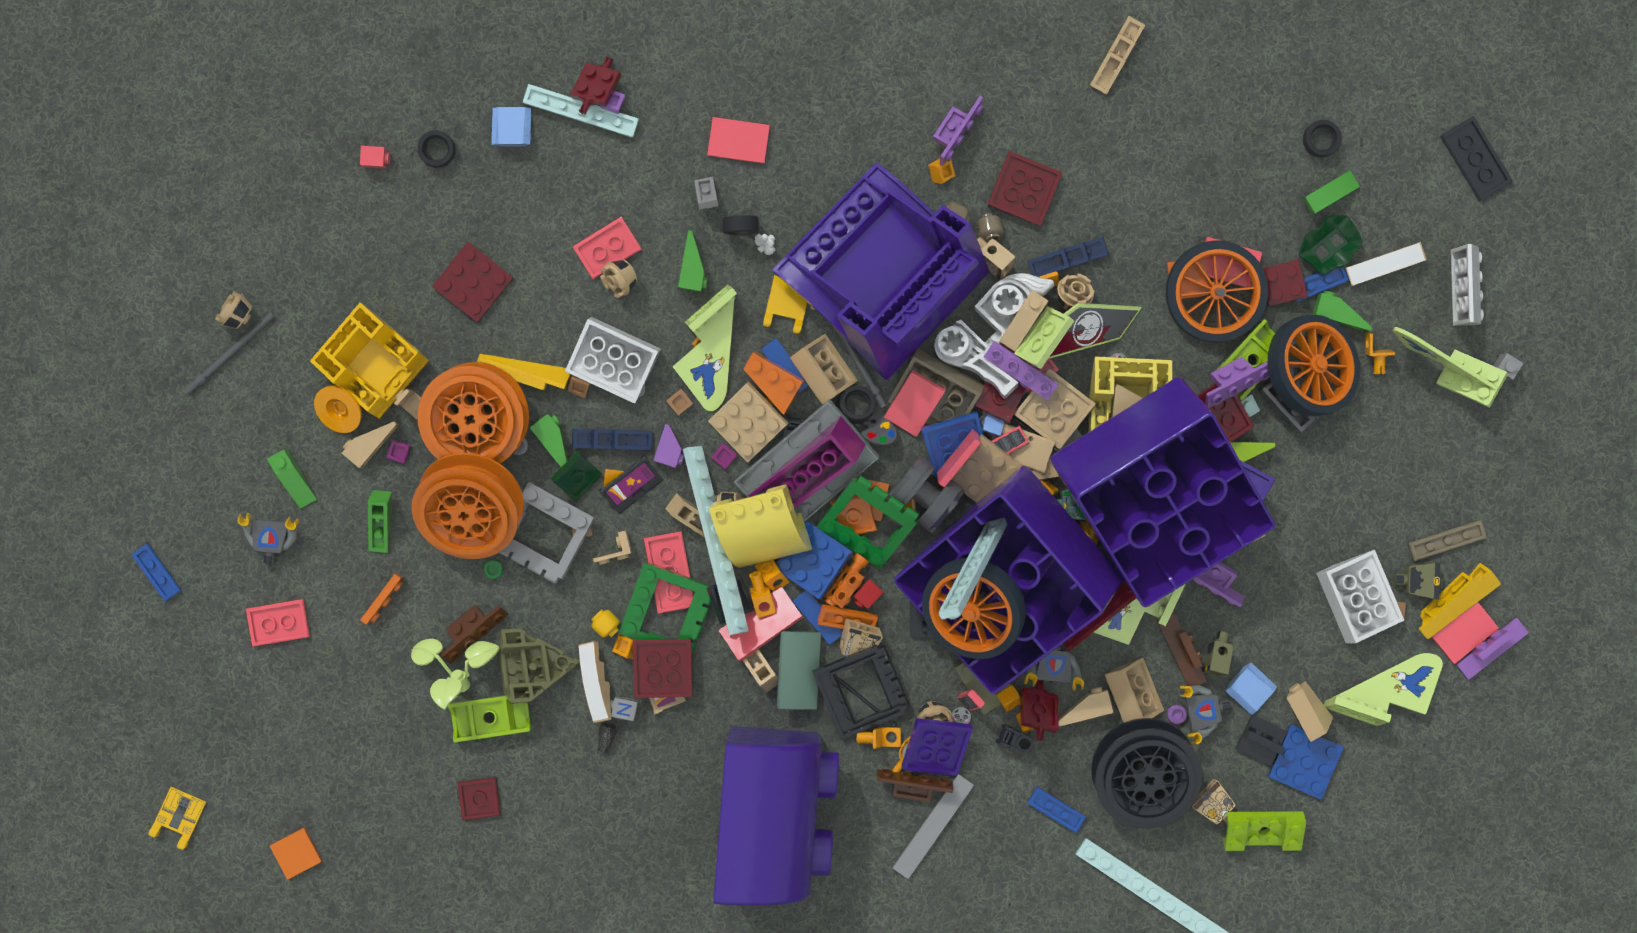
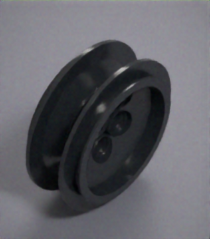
(1145, 741)

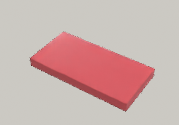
(669, 553)
(763, 628)

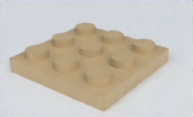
(1059, 414)
(748, 422)
(985, 470)

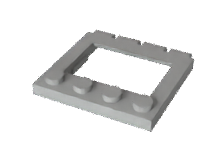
(561, 511)

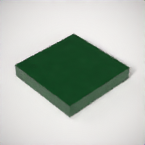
(576, 476)

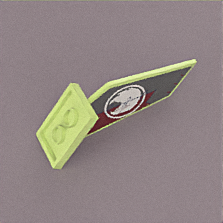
(1075, 330)

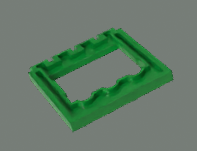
(877, 498)
(643, 594)

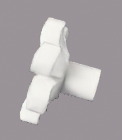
(765, 243)

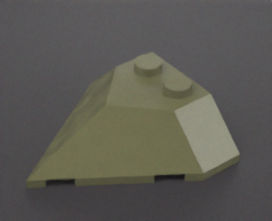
(529, 665)

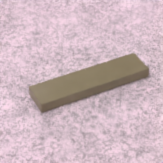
(1447, 540)

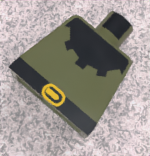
(1420, 579)
(1218, 664)

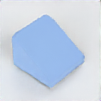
(992, 425)

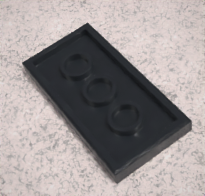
(1476, 158)

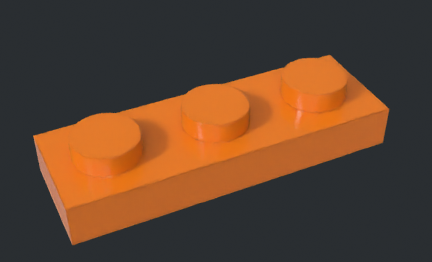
(383, 599)
(836, 616)

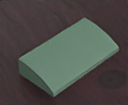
(797, 659)

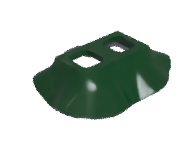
(1337, 256)

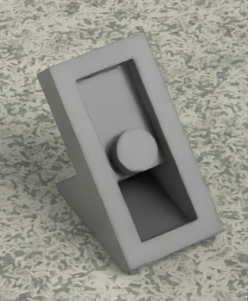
(706, 193)

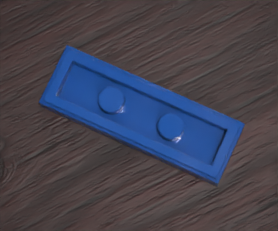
(1318, 283)
(778, 355)
(156, 572)
(810, 608)
(1056, 809)

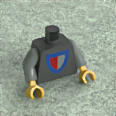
(269, 535)
(1057, 667)
(1202, 711)

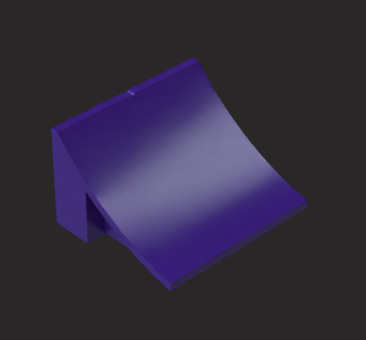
(885, 268)

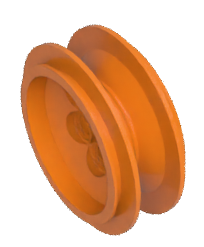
(488, 386)
(462, 523)

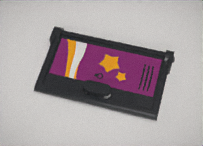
(637, 477)

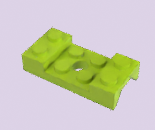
(1255, 344)
(470, 722)
(1283, 829)

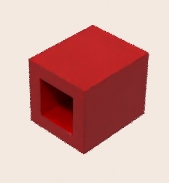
(867, 594)

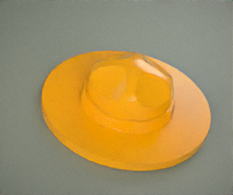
(337, 409)

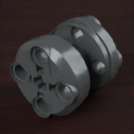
(936, 502)

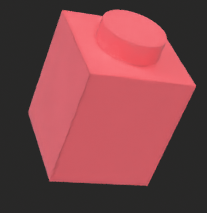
(374, 157)

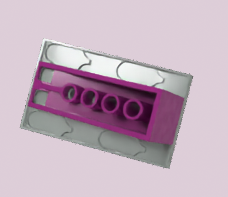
(822, 465)

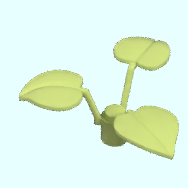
(446, 690)

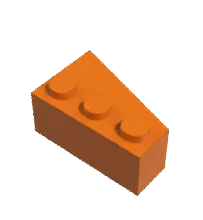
(775, 381)

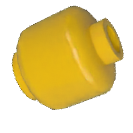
(605, 623)

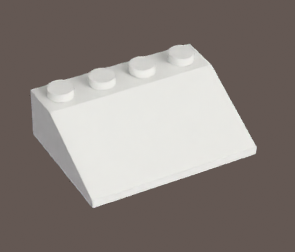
(1466, 285)
(612, 359)
(1360, 597)

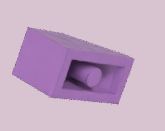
(669, 449)

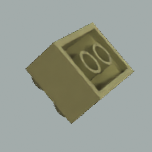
(972, 683)

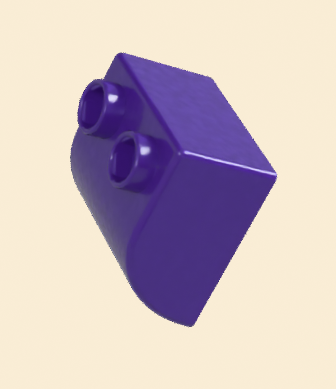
(1163, 491)
(1048, 557)
(770, 816)

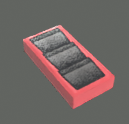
(1011, 440)
(971, 700)

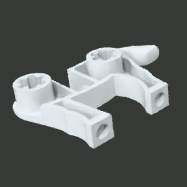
(998, 307)

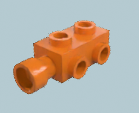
(846, 586)

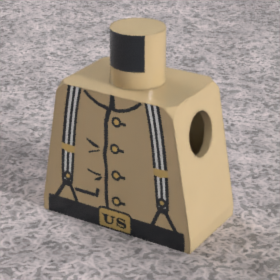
(858, 636)

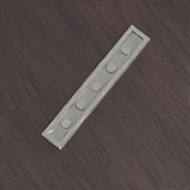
(932, 827)

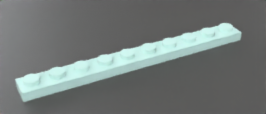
(720, 562)
(972, 569)
(1146, 889)

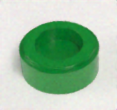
(493, 569)

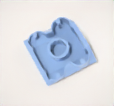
(511, 126)
(1250, 688)

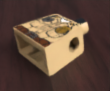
(997, 258)
(1214, 802)

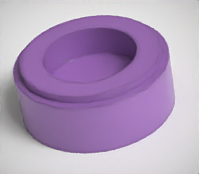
(1176, 714)

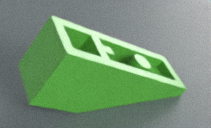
(692, 270)
(1339, 311)
(551, 437)
(292, 478)
(379, 520)

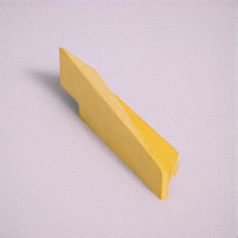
(529, 373)
(1457, 598)

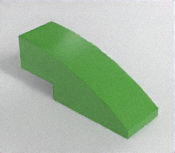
(1330, 192)

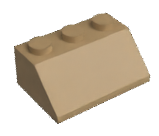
(823, 369)
(1134, 691)

